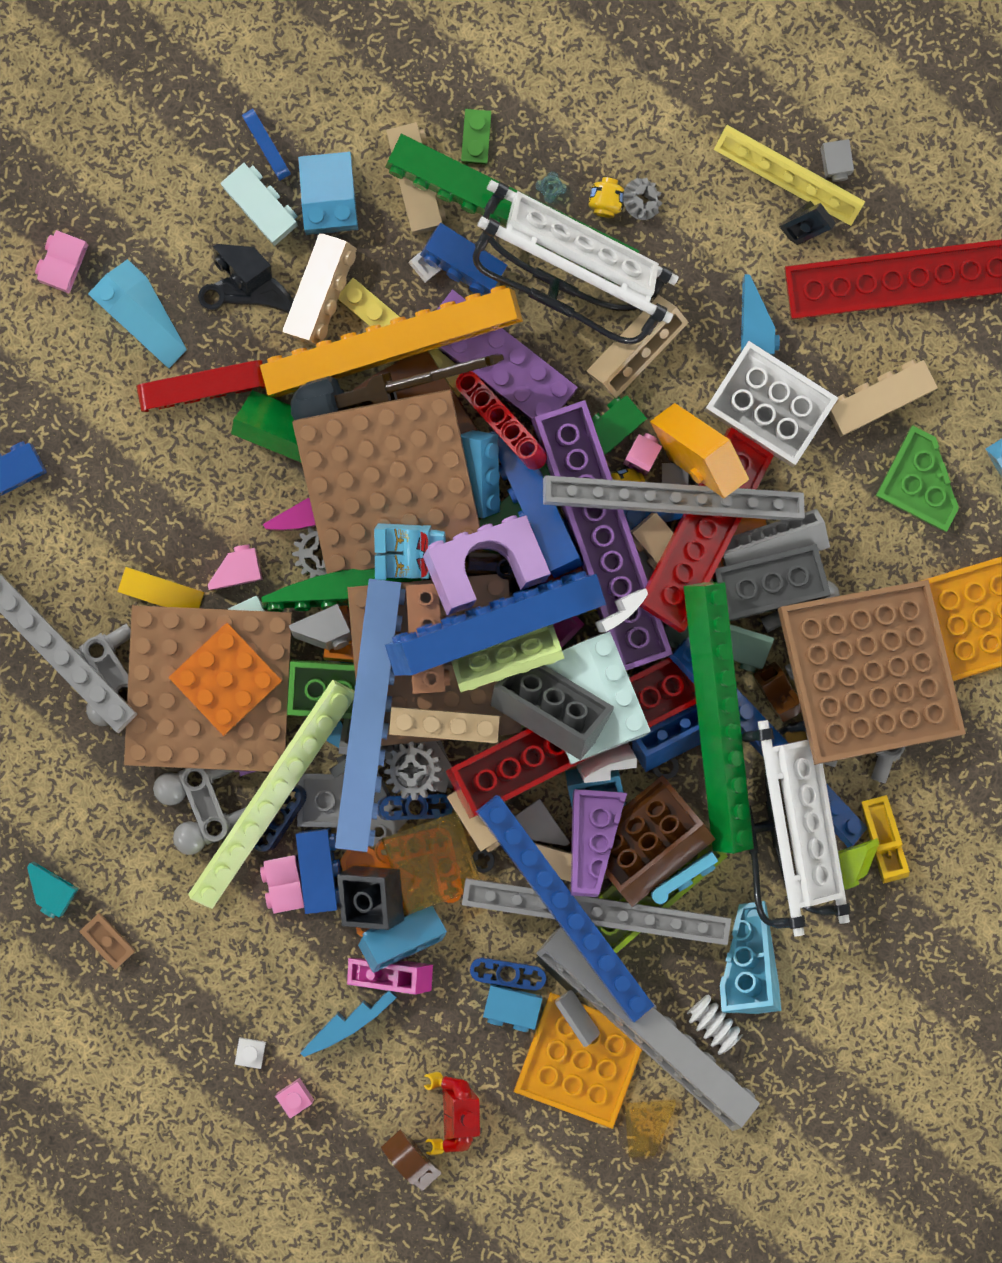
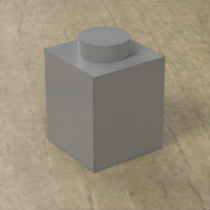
(837, 160)

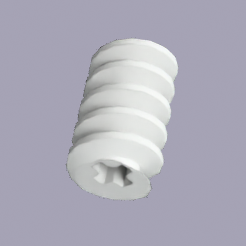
(714, 1024)

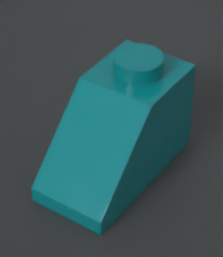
(50, 890)

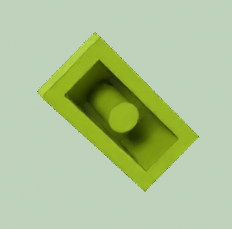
(856, 862)

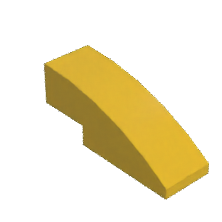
(158, 590)
(882, 825)

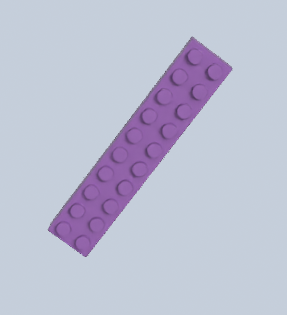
(600, 533)

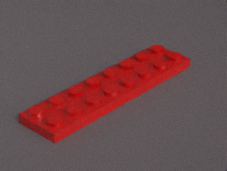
(699, 543)

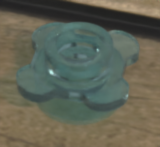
(543, 186)

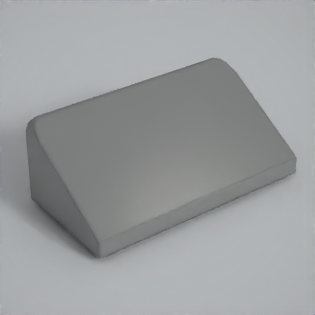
(577, 1018)

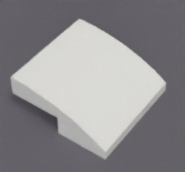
(626, 607)
(600, 766)

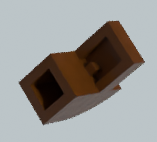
(778, 692)
(410, 1160)

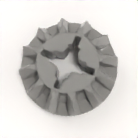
(635, 205)

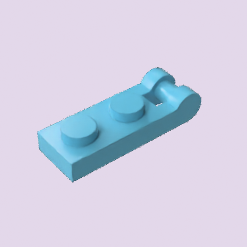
(682, 879)

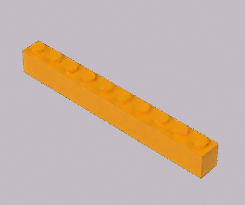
(392, 342)

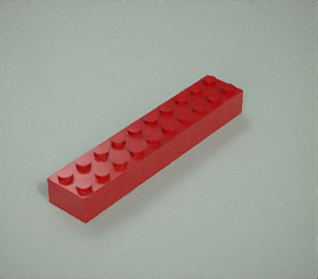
(531, 759)

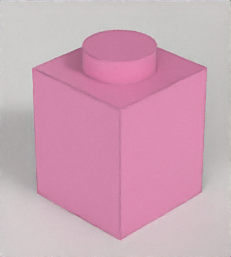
(294, 1098)

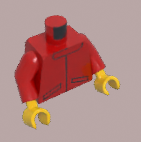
(460, 1114)

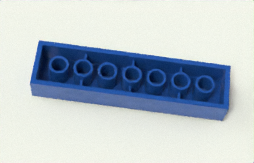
(494, 623)

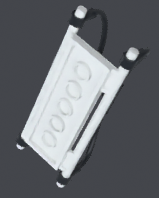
(537, 223)
(809, 828)

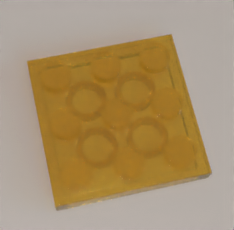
(431, 861)

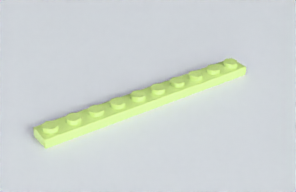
(272, 794)

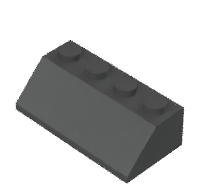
(553, 708)

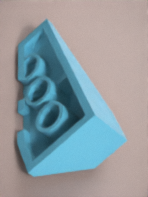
(750, 974)

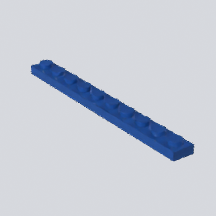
(845, 821)
(564, 908)

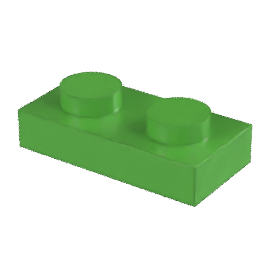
(476, 136)

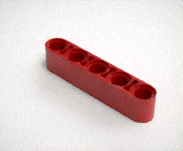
(198, 385)
(507, 427)

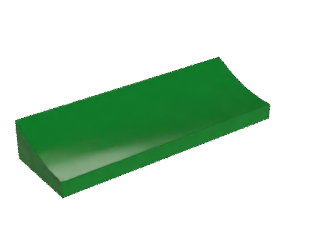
(267, 425)

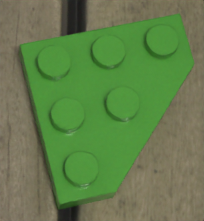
(920, 481)

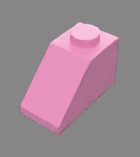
(643, 453)
(237, 569)

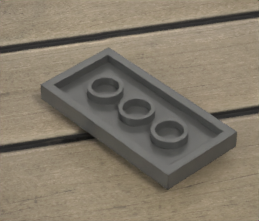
(773, 582)

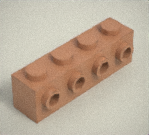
(423, 609)

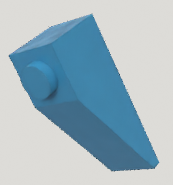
(756, 322)

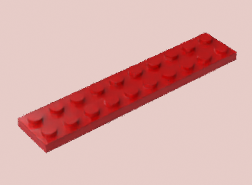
(894, 279)

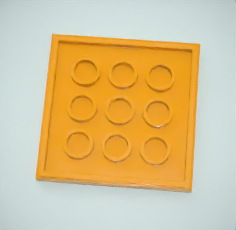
(970, 617)
(577, 1077)

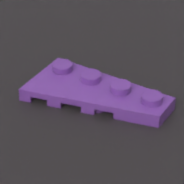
(593, 833)

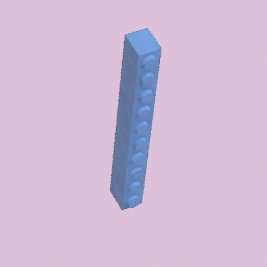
(368, 715)

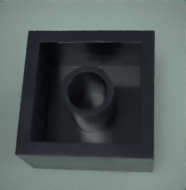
(370, 897)

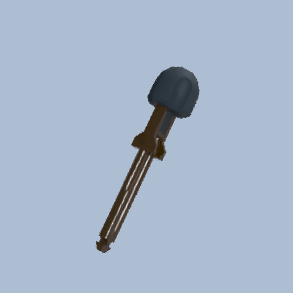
(326, 396)

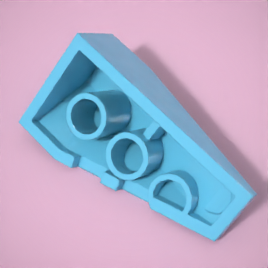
(134, 304)

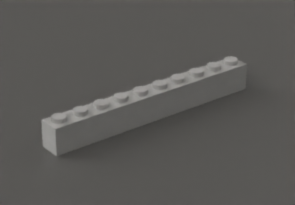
(656, 1037)

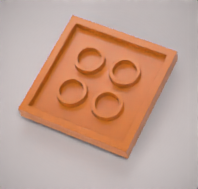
(225, 679)

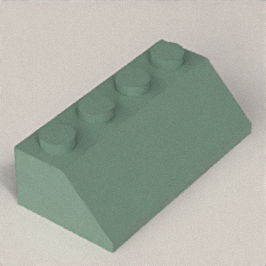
(747, 646)

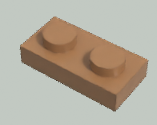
(107, 941)

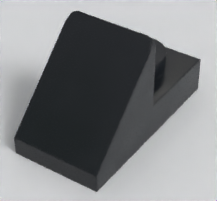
(807, 223)

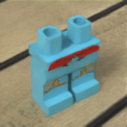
(402, 549)

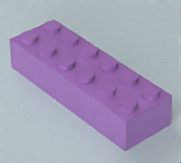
(520, 378)

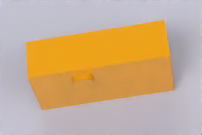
(699, 450)

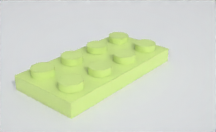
(508, 658)

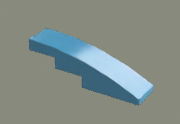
(340, 1028)

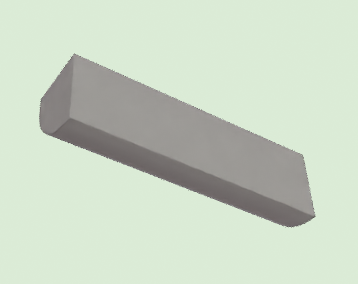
(777, 538)

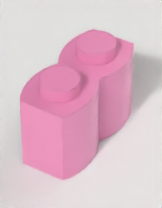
(62, 261)
(283, 883)

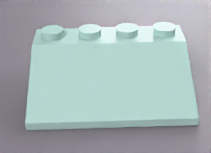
(599, 669)

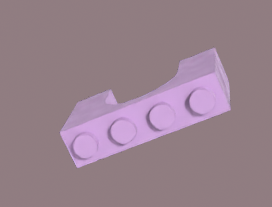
(511, 539)

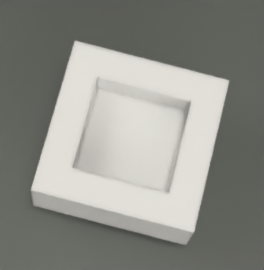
(424, 270)
(250, 1053)

